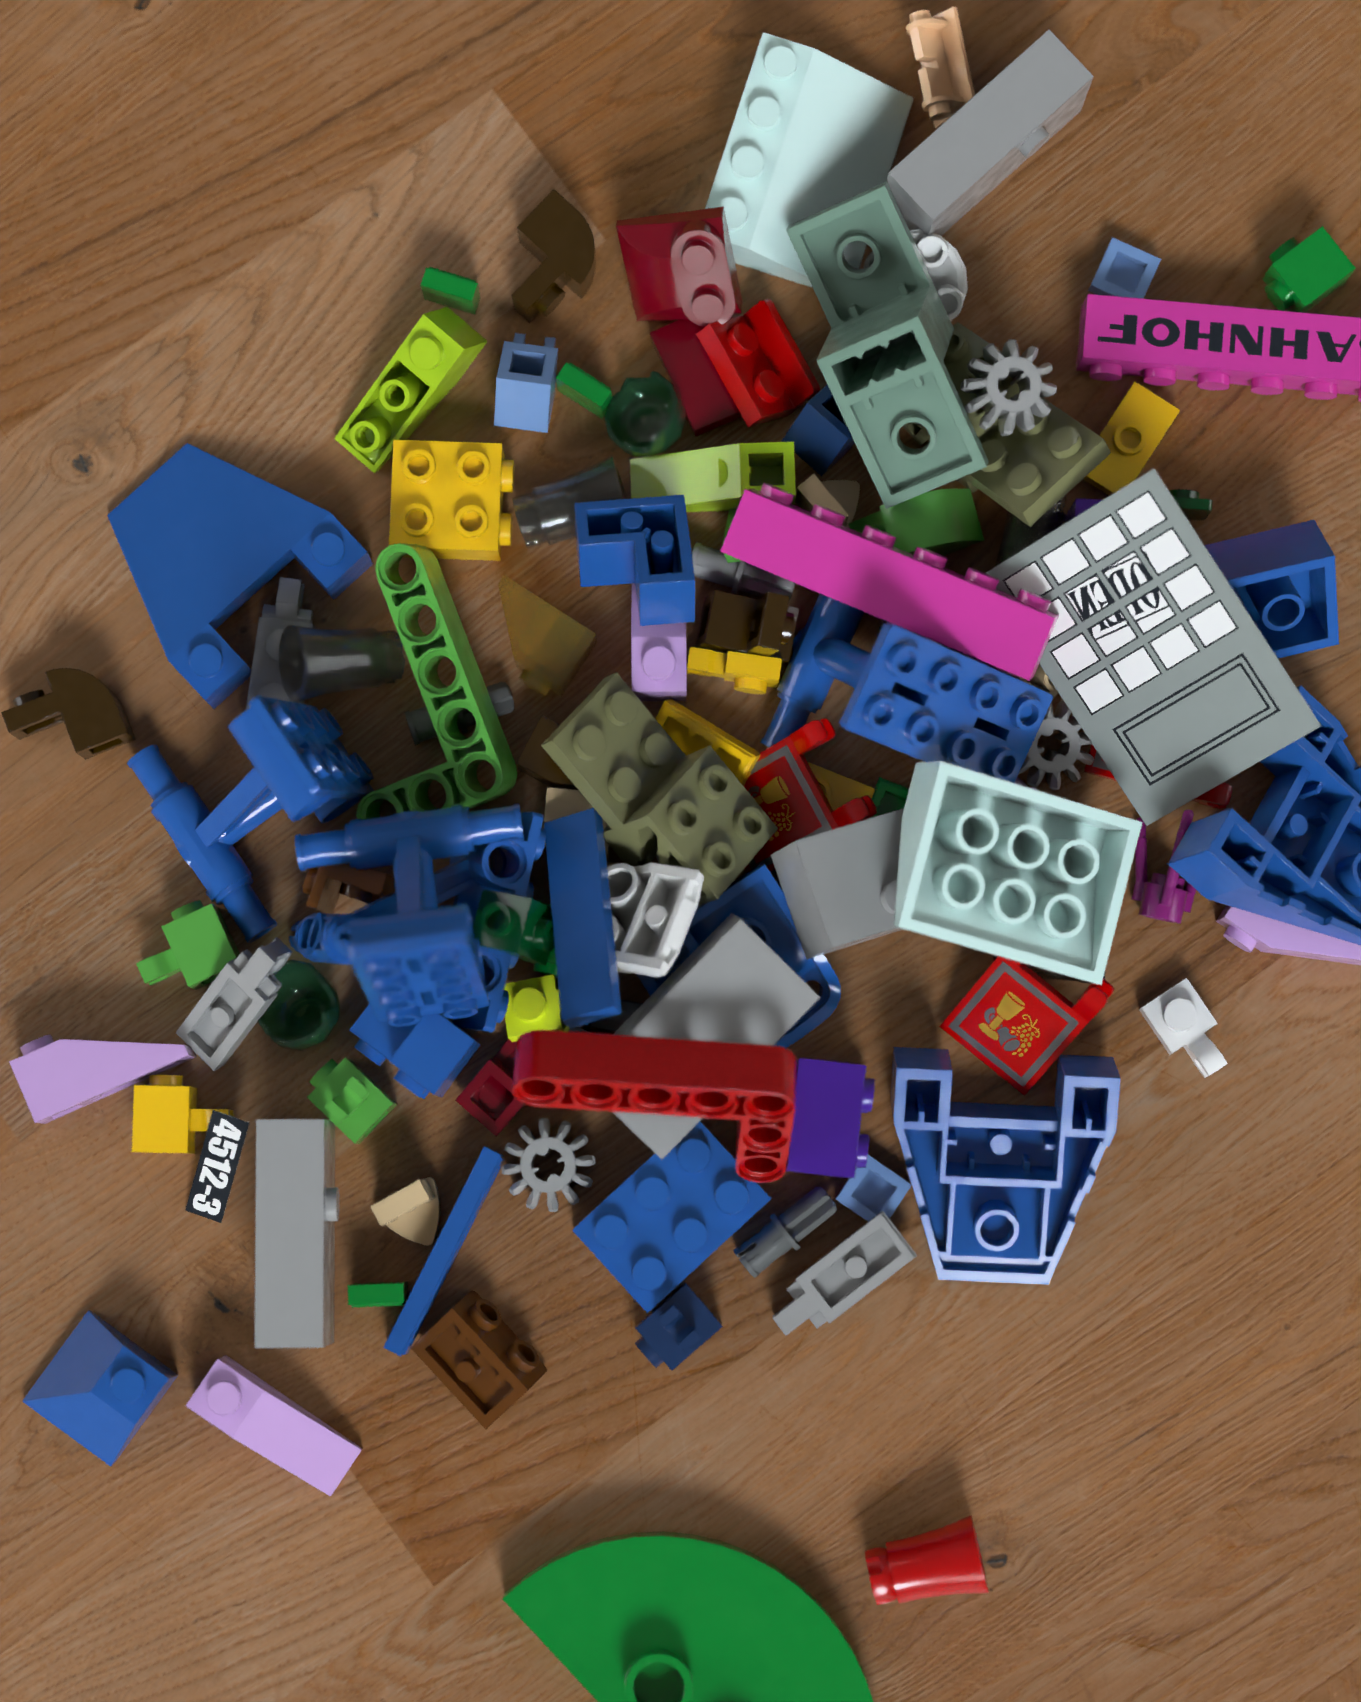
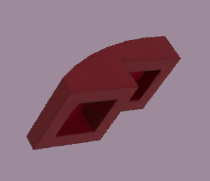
(694, 376)
(490, 1092)

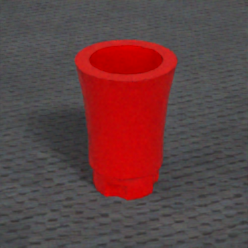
(928, 1565)

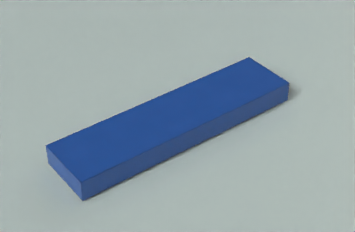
(582, 918)
(444, 1252)

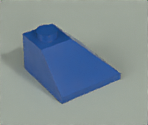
(100, 1388)

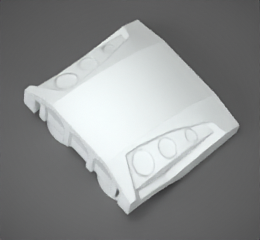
(651, 914)

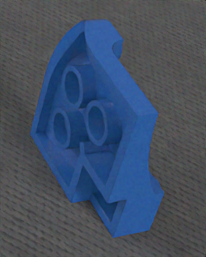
(765, 911)

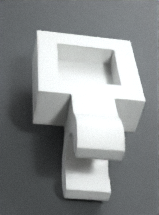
(1180, 1021)

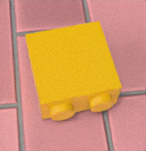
(451, 498)

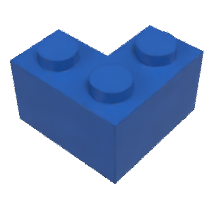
(643, 545)
(425, 1052)

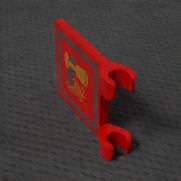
(793, 797)
(1020, 1021)

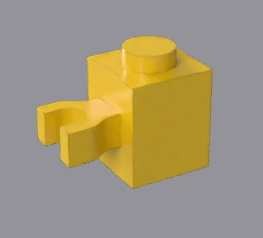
(168, 1116)

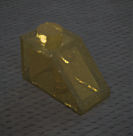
(543, 639)

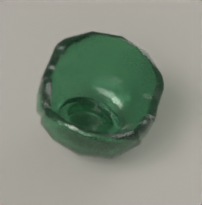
(645, 415)
(303, 1009)

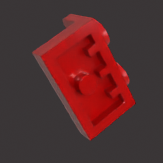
(759, 364)

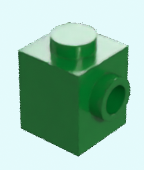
(1306, 272)

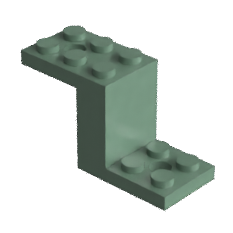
(887, 346)

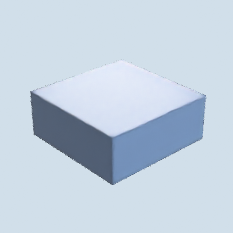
(1124, 271)
(873, 1190)

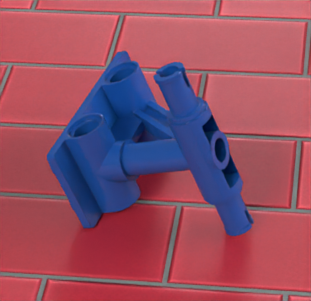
(909, 695)
(295, 769)
(327, 937)
(423, 954)

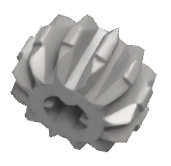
(1024, 373)
(1059, 760)
(554, 1182)

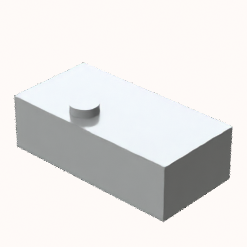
(990, 136)
(842, 883)
(721, 993)
(295, 1233)

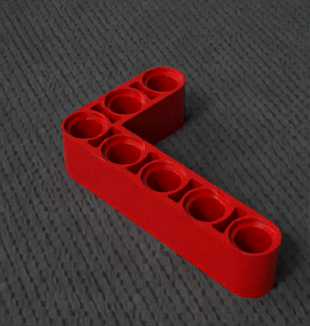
(669, 1078)

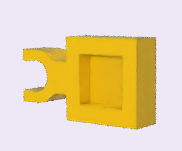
(747, 671)

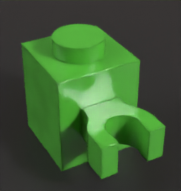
(198, 947)
(350, 1098)

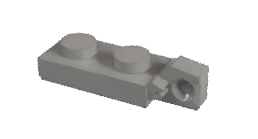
(265, 671)
(234, 1003)
(845, 1274)

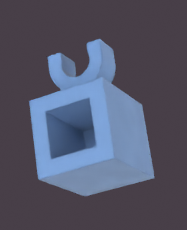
(526, 385)

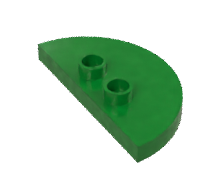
(685, 1624)

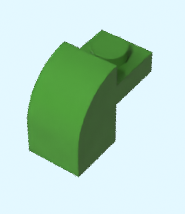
(934, 520)

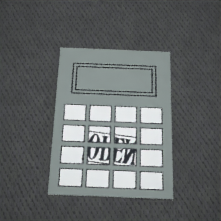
(1156, 649)

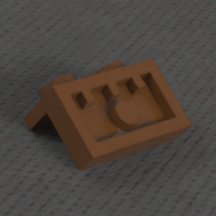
(328, 882)
(479, 1358)

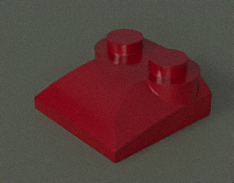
(681, 266)

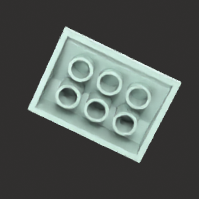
(798, 145)
(1012, 870)

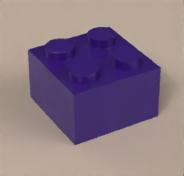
(829, 1118)

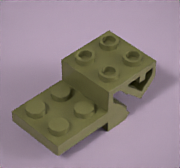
(1028, 468)
(654, 794)

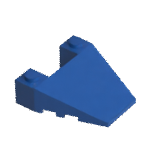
(207, 542)
(1301, 846)
(1001, 1178)

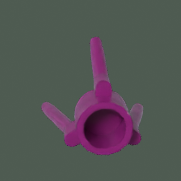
(1165, 895)

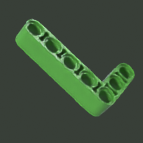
(442, 701)

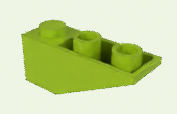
(410, 386)
(715, 475)

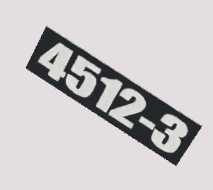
(217, 1166)

